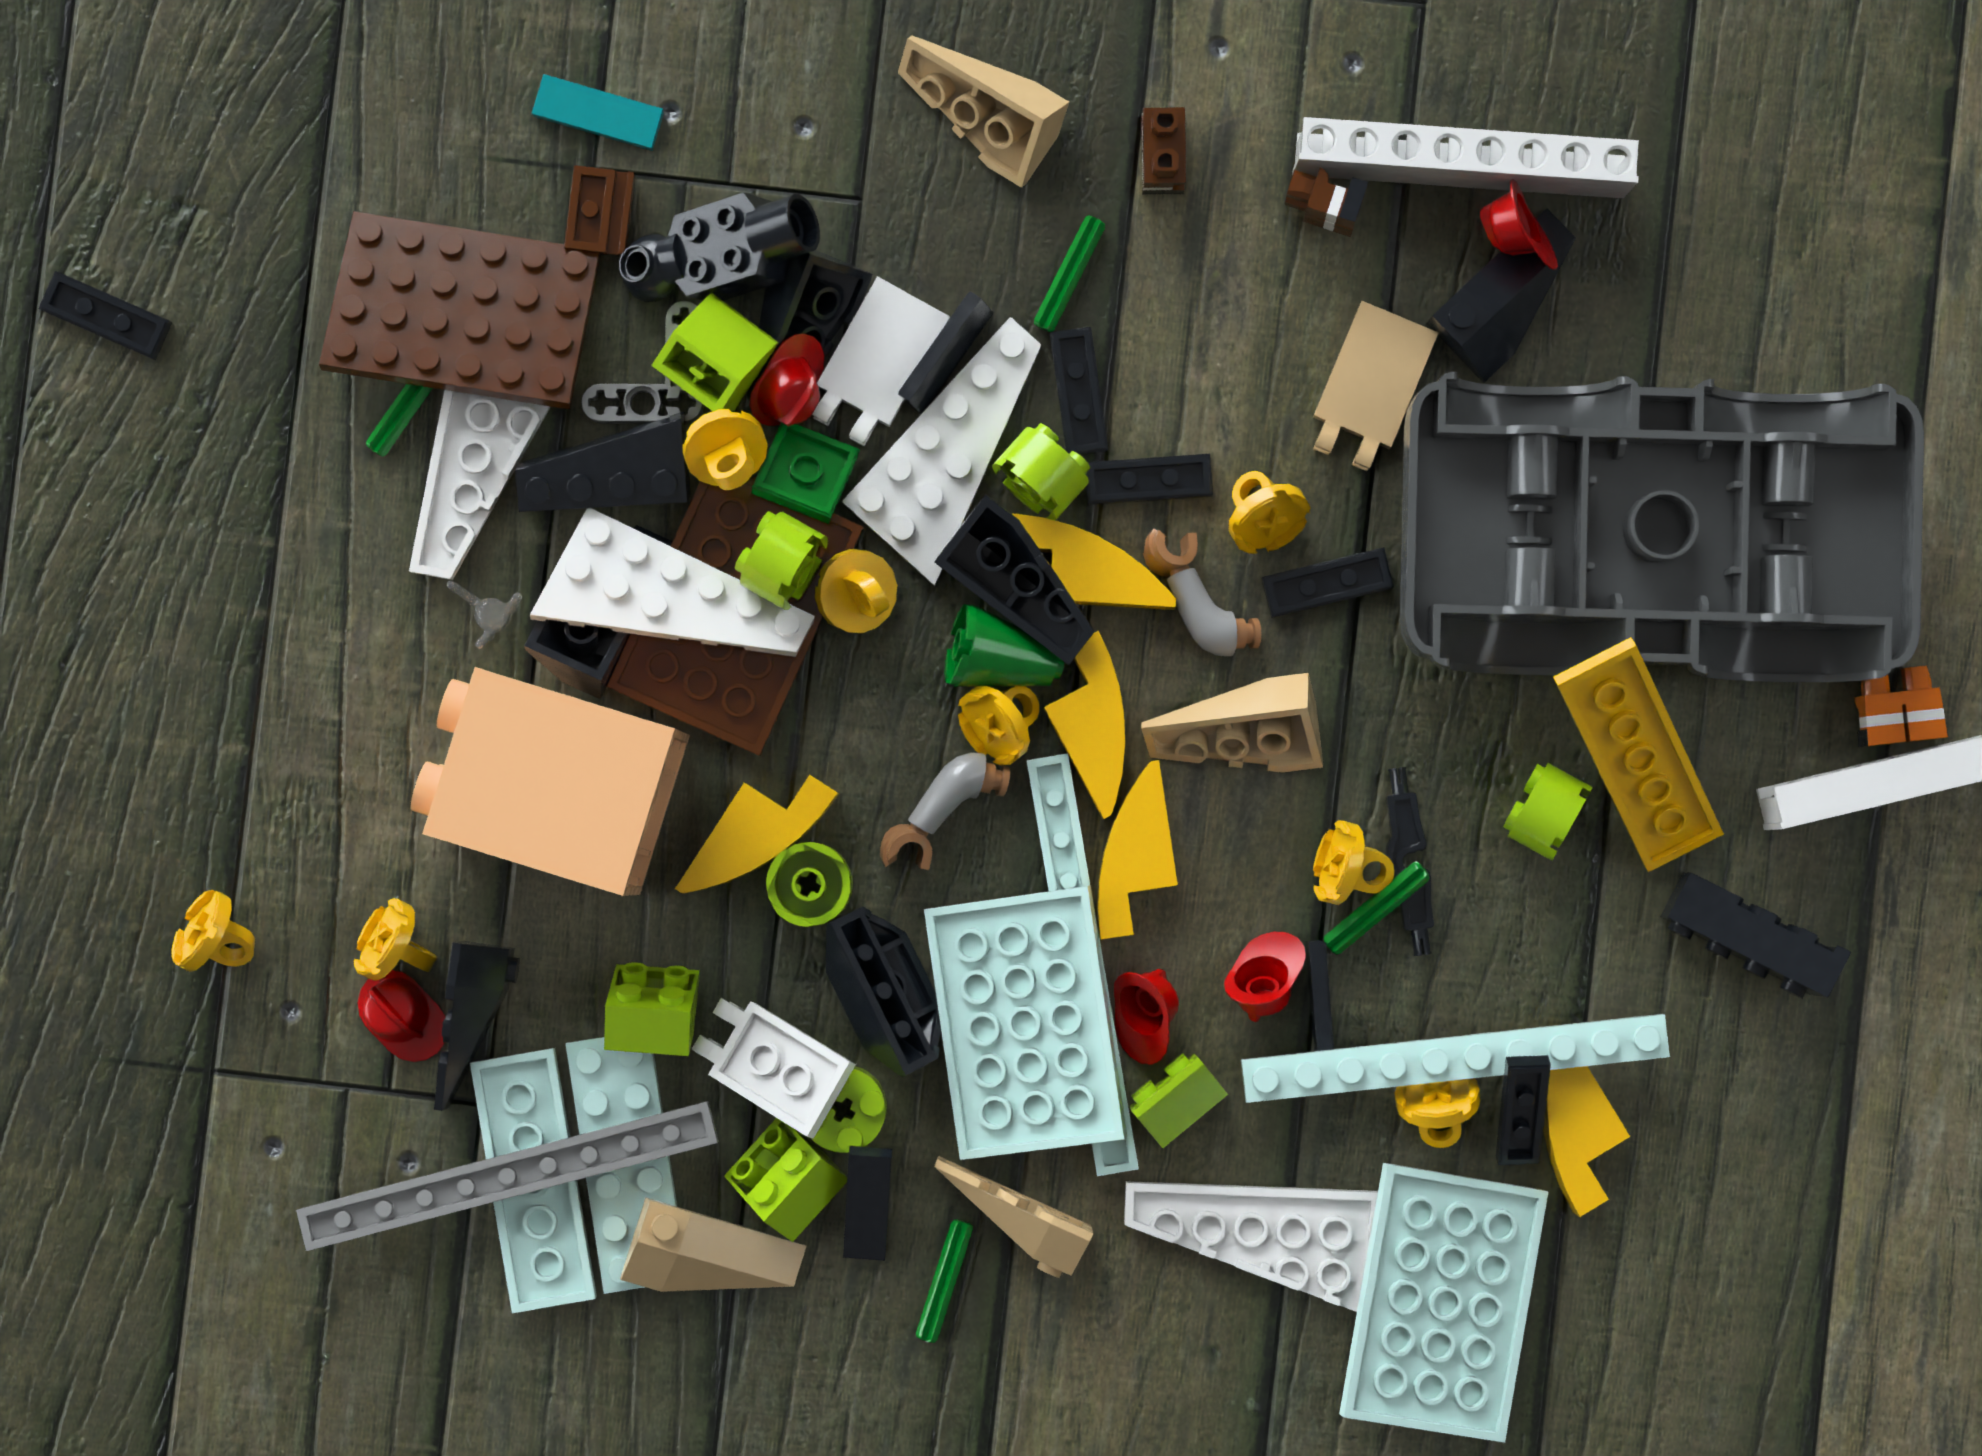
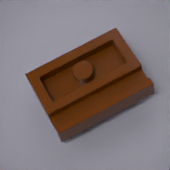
(599, 210)

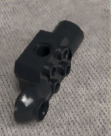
(722, 248)

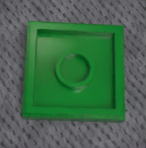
(805, 471)

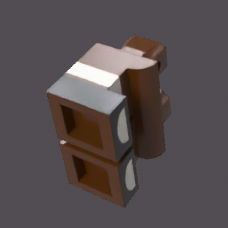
(1163, 150)
(1326, 203)

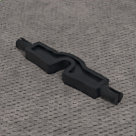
(1406, 838)

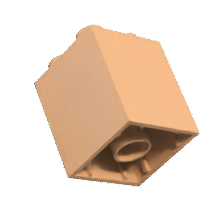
(550, 781)

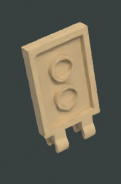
(1373, 381)

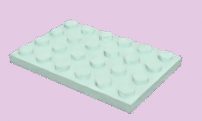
(1025, 1023)
(1443, 1303)

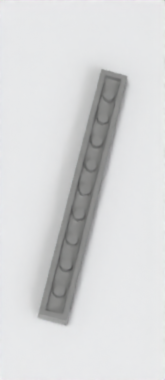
(507, 1175)

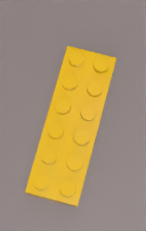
(1638, 754)

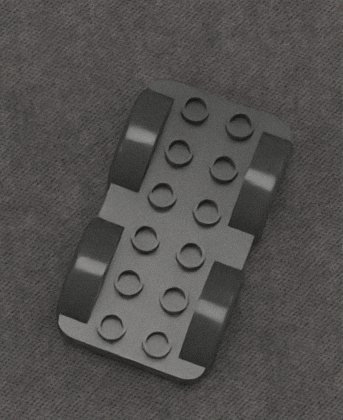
(1688, 518)

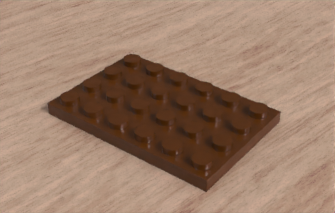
(460, 310)
(725, 686)

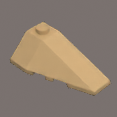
(997, 110)
(1257, 724)
(1037, 1228)
(698, 1252)

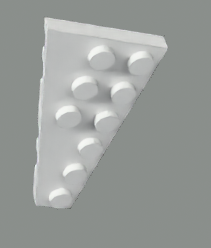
(470, 465)
(934, 469)
(650, 589)
(1284, 1234)

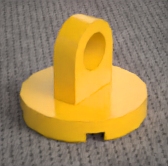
(725, 448)
(1267, 516)
(856, 591)
(994, 722)
(1342, 861)
(209, 932)
(388, 939)
(1438, 1107)

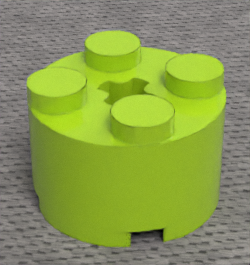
(1042, 471)
(781, 559)
(1548, 810)
(786, 891)
(869, 1109)

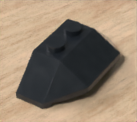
(883, 990)

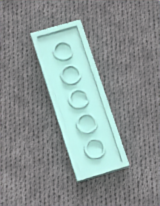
(607, 1092)
(544, 1229)

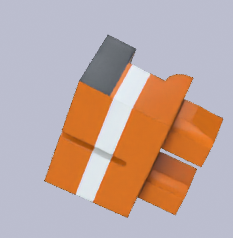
(1901, 715)

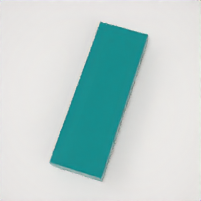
(597, 112)

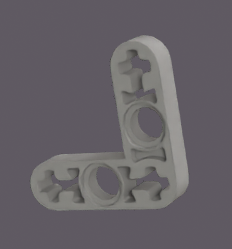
(674, 391)

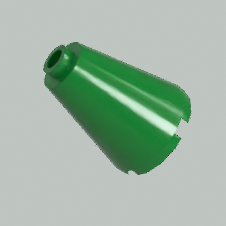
(996, 653)

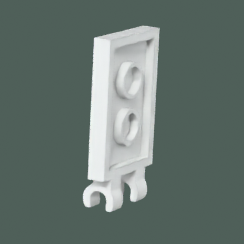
(878, 357)
(776, 1066)

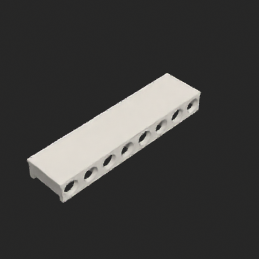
(1465, 160)
(1871, 784)

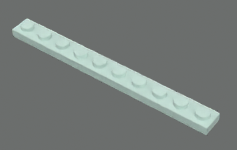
(1067, 869)
(1452, 1058)

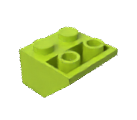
(715, 354)
(651, 1009)
(1177, 1098)
(786, 1179)

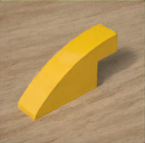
(1095, 568)
(1093, 725)
(754, 833)
(1135, 854)
(1577, 1130)

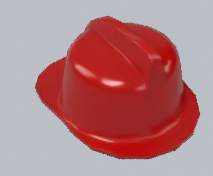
(1514, 228)
(789, 384)
(1265, 974)
(1144, 1013)
(402, 1016)

